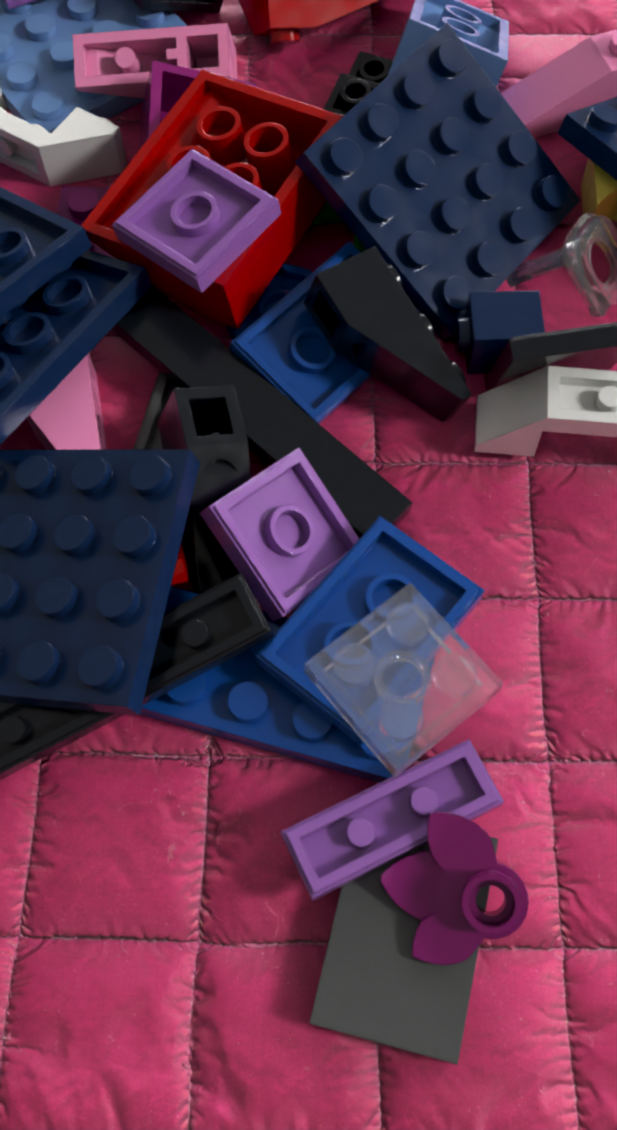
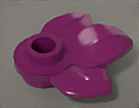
(443, 890)

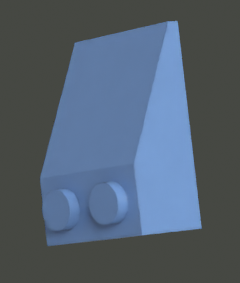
(479, 31)

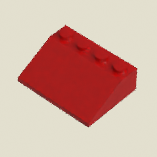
(249, 135)

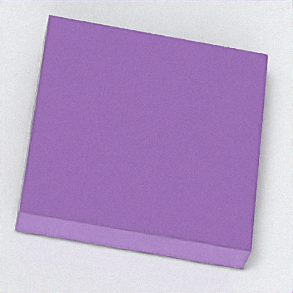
(197, 220)
(281, 532)

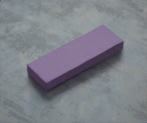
(388, 819)

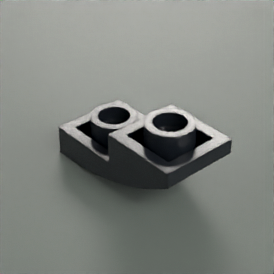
(363, 77)

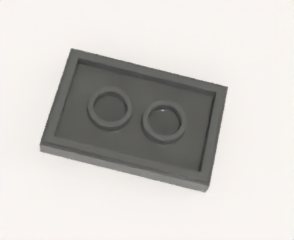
(376, 985)

